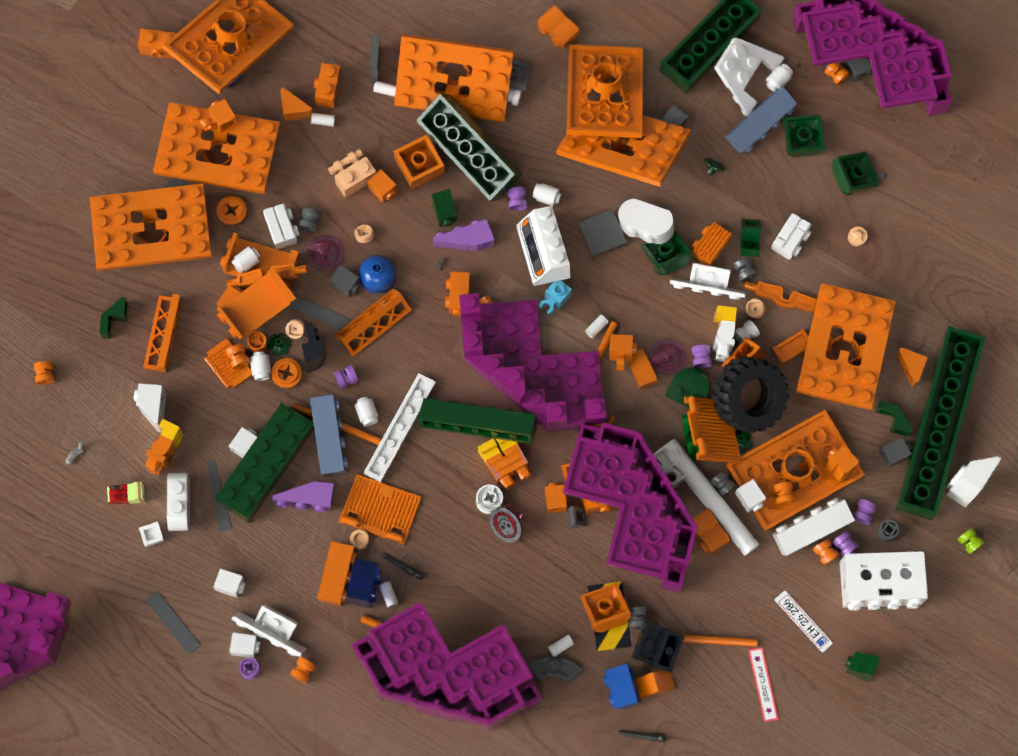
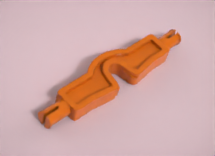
(286, 272)
(775, 294)

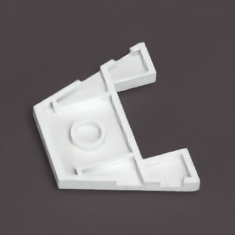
(738, 67)

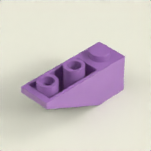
(469, 238)
(311, 495)

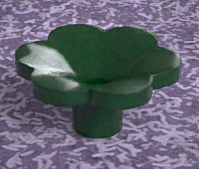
(713, 166)
(279, 348)
(745, 443)

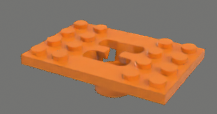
(207, 57)
(487, 83)
(605, 117)
(651, 156)
(248, 158)
(115, 230)
(838, 378)
(816, 439)

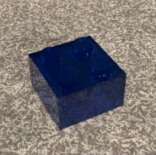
(363, 583)

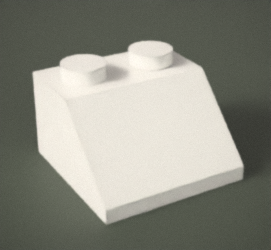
(151, 403)

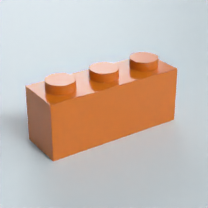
(336, 574)

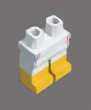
(723, 341)

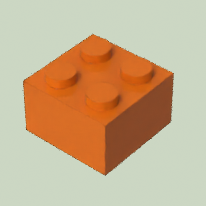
(419, 162)

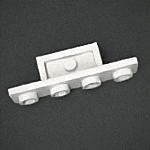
(709, 279)
(273, 627)

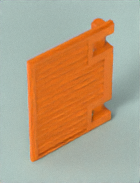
(710, 433)
(380, 508)

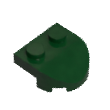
(688, 383)

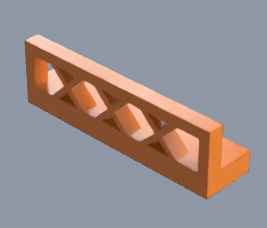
(370, 316)
(169, 332)

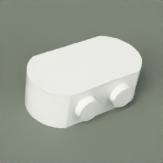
(646, 221)
(178, 501)

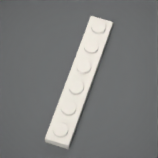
(399, 428)

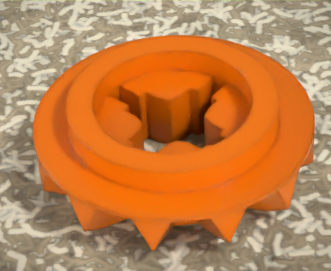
(233, 202)
(283, 365)

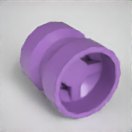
(517, 198)
(701, 356)
(345, 377)
(864, 512)
(845, 543)
(251, 671)

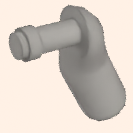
(74, 453)

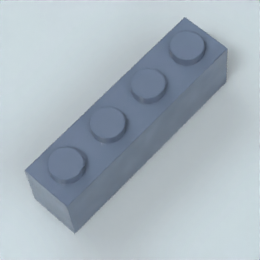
(761, 119)
(328, 437)

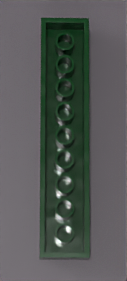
(940, 423)

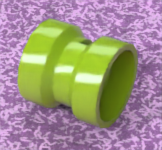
(970, 540)

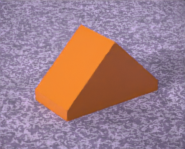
(293, 107)
(912, 364)
(654, 684)

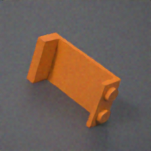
(268, 256)
(256, 305)

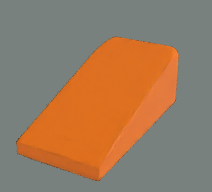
(642, 370)

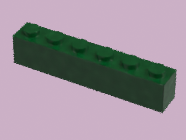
(478, 420)

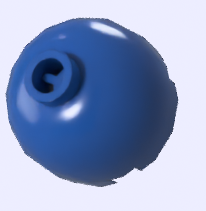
(377, 274)

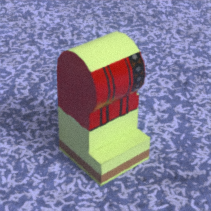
(126, 493)

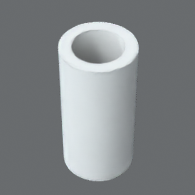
(384, 88)
(323, 119)
(596, 326)
(388, 594)
(561, 645)

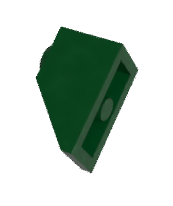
(444, 208)
(862, 665)

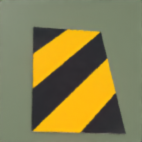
(614, 638)

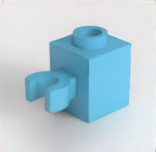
(556, 296)

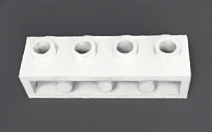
(813, 527)

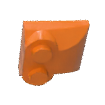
(606, 608)

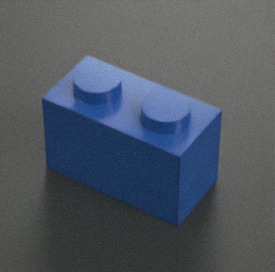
(622, 687)

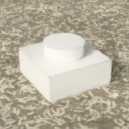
(151, 534)

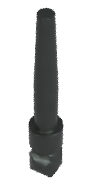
(410, 570)
(652, 736)

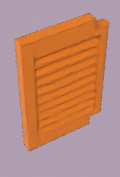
(222, 367)

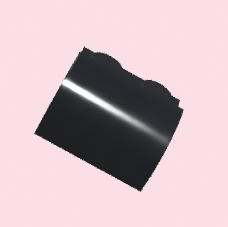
(314, 350)
(658, 646)

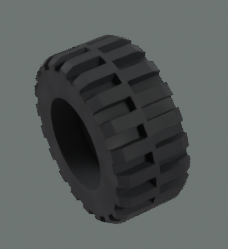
(771, 400)

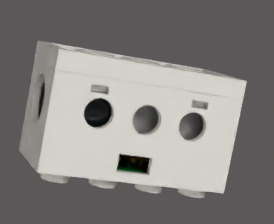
(883, 580)

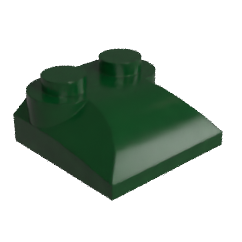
(804, 136)
(854, 173)
(669, 255)

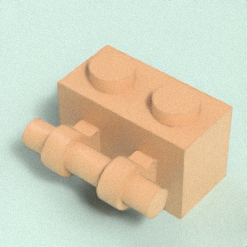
(354, 176)

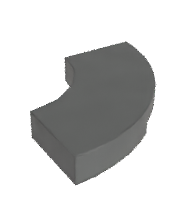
(554, 667)

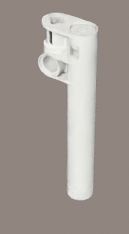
(677, 462)

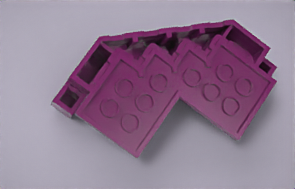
(902, 56)
(507, 353)
(653, 524)
(29, 632)
(467, 685)

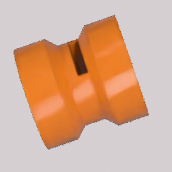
(837, 72)
(255, 339)
(238, 356)
(44, 372)
(784, 493)
(826, 552)
(302, 671)

